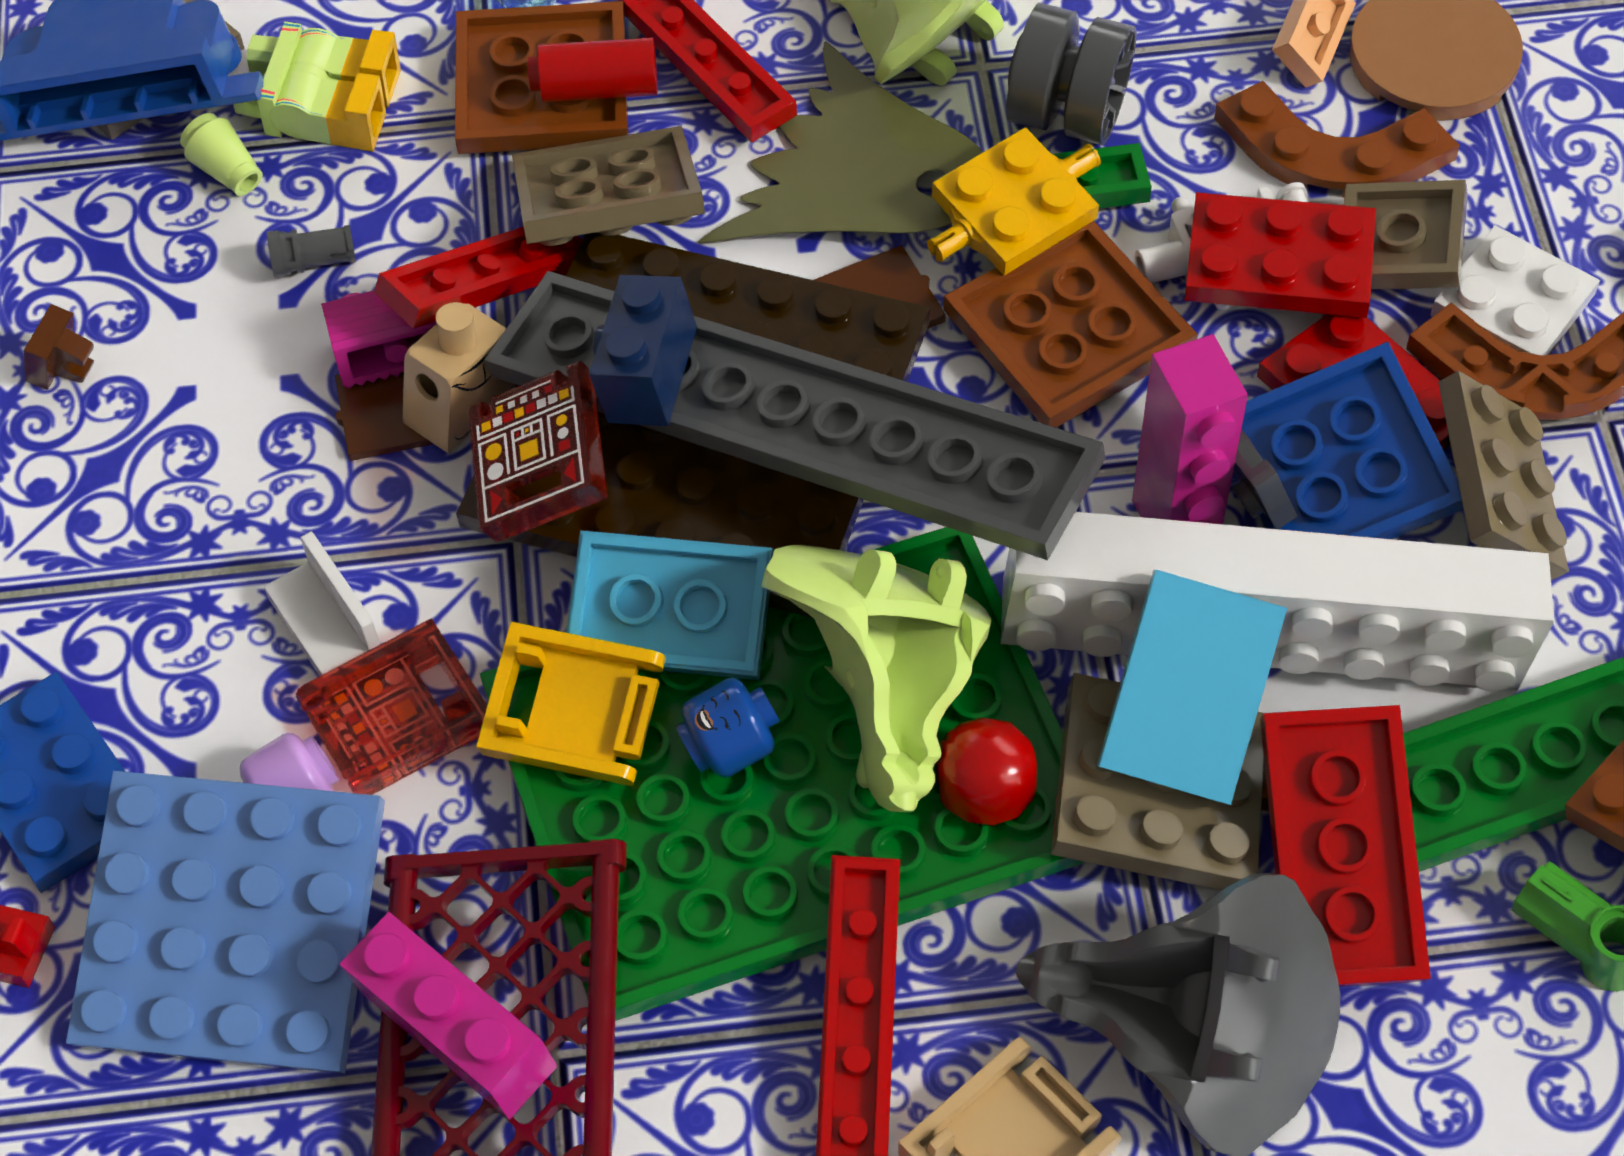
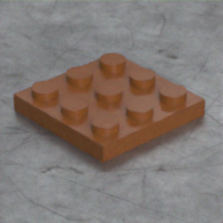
(492, 81)
(1068, 324)

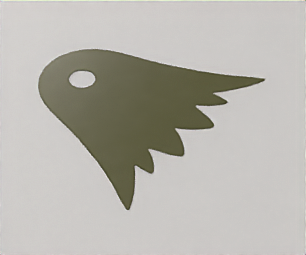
(852, 164)

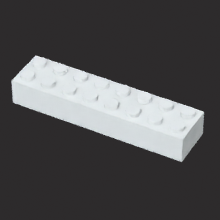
(1349, 599)

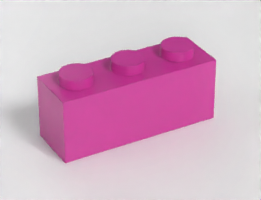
(449, 1015)

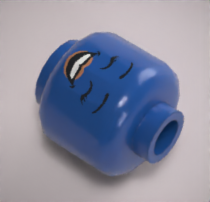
(727, 727)

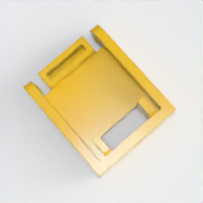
(584, 708)

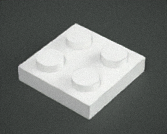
(1519, 292)

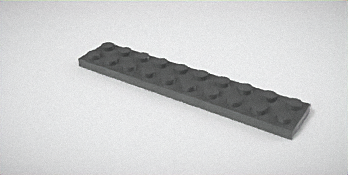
(835, 423)

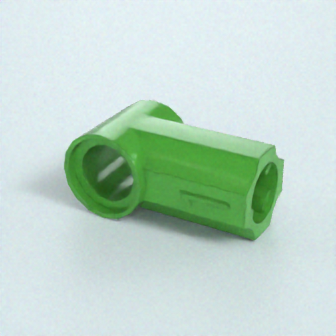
(1576, 922)

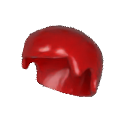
(986, 771)

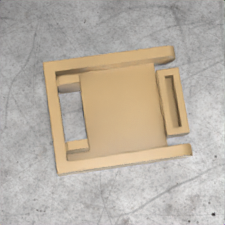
(1012, 1115)

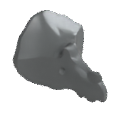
(1216, 1008)

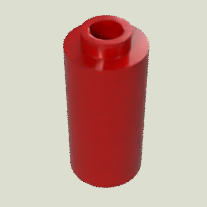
(594, 70)

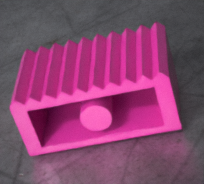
(368, 337)

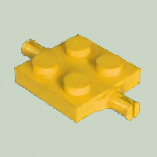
(1014, 201)

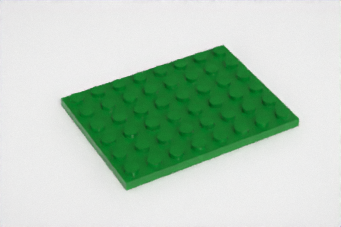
(740, 865)

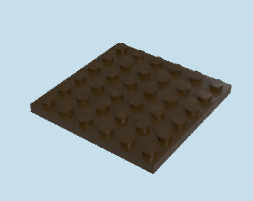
(697, 493)

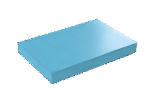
(676, 598)
(1192, 686)

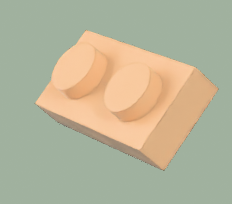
(1311, 37)

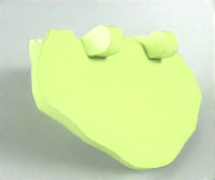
(910, 30)
(897, 649)

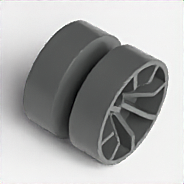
(1055, 70)

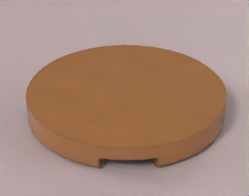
(1436, 54)

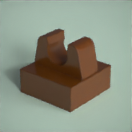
(57, 350)

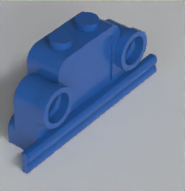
(119, 65)

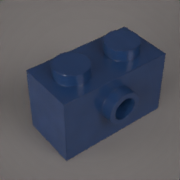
(643, 350)

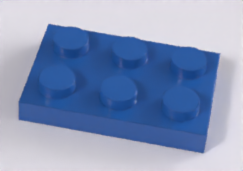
(52, 781)

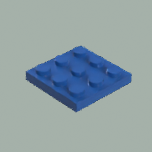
(1354, 450)

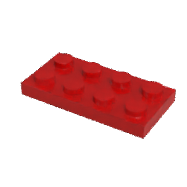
(1349, 836)

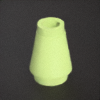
(220, 153)

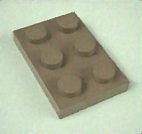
(1502, 471)

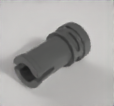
(297, 251)

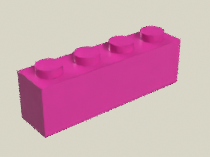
(1189, 434)

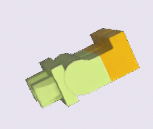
(323, 85)

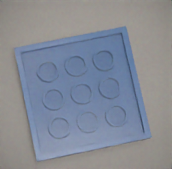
(226, 921)

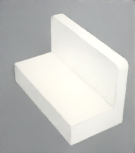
(322, 610)

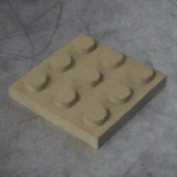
(607, 186)
(1143, 824)

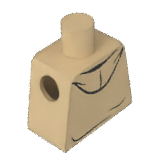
(449, 374)

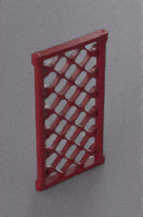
(607, 861)

